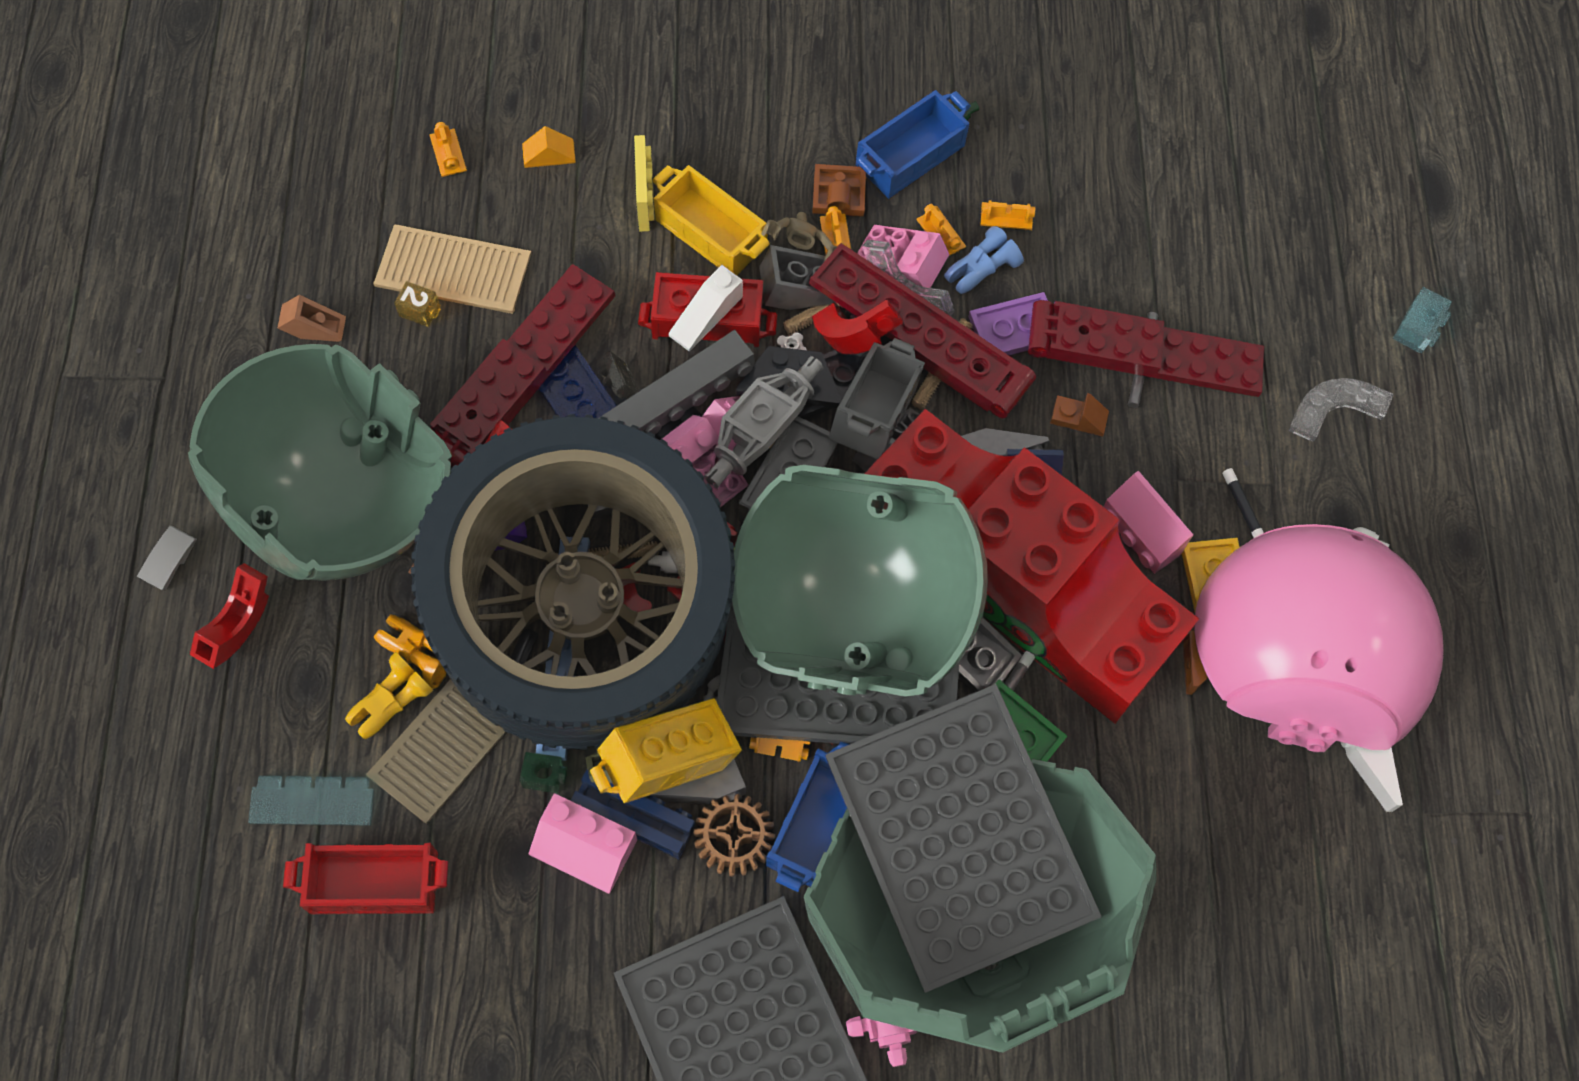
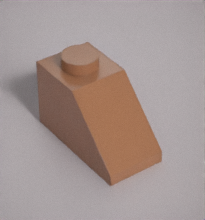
(310, 320)

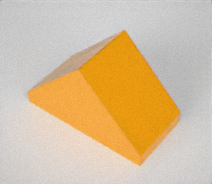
(548, 148)

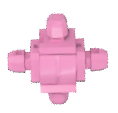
(885, 1034)

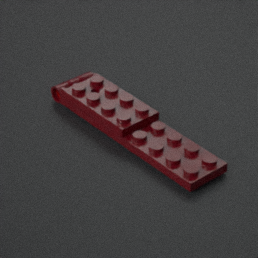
(940, 341)
(1143, 348)
(521, 363)

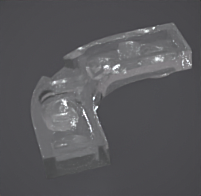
(881, 256)
(1338, 394)

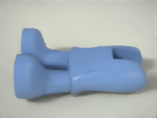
(979, 265)

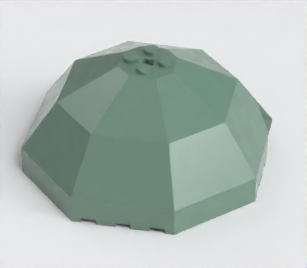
(1024, 991)

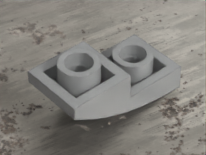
(166, 557)

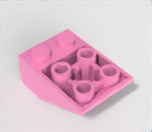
(916, 252)
(697, 442)

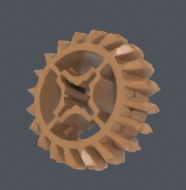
(720, 834)

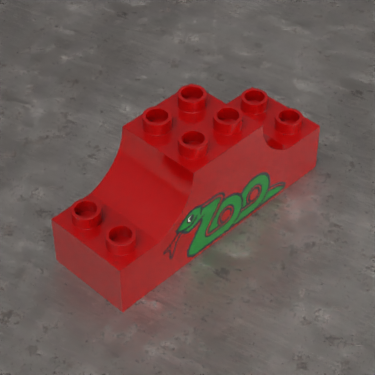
(1052, 566)

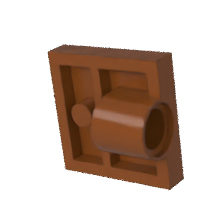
(840, 188)

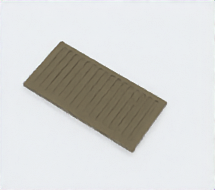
(435, 753)

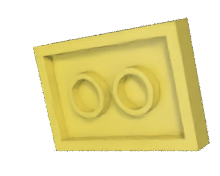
(644, 183)

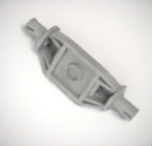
(761, 418)

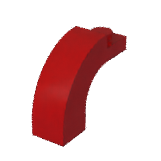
(859, 333)
(235, 622)

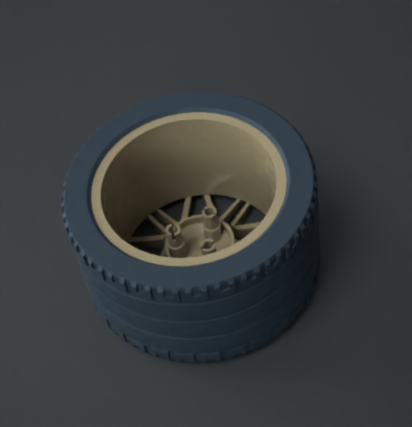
(577, 592)

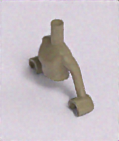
(799, 232)

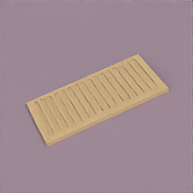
(454, 268)

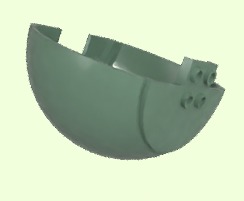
(317, 461)
(859, 580)

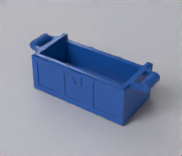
(914, 142)
(808, 826)

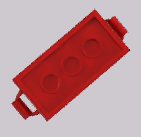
(676, 291)
(368, 879)

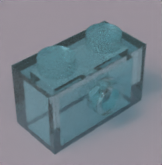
(1422, 320)

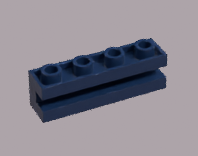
(647, 817)

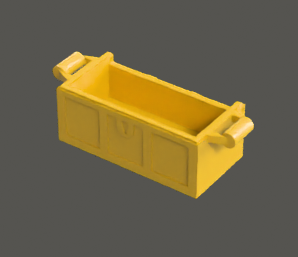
(708, 219)
(665, 751)

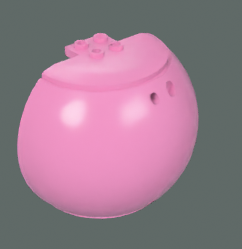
(1321, 637)

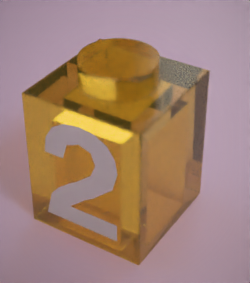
(417, 304)

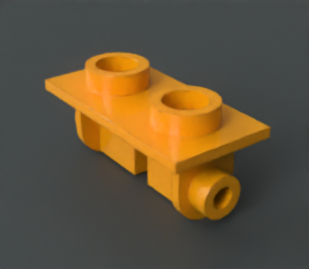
(447, 150)
(1007, 216)
(935, 222)
(835, 227)
(790, 748)

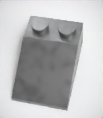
(787, 279)
(987, 658)

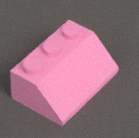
(1148, 523)
(582, 843)

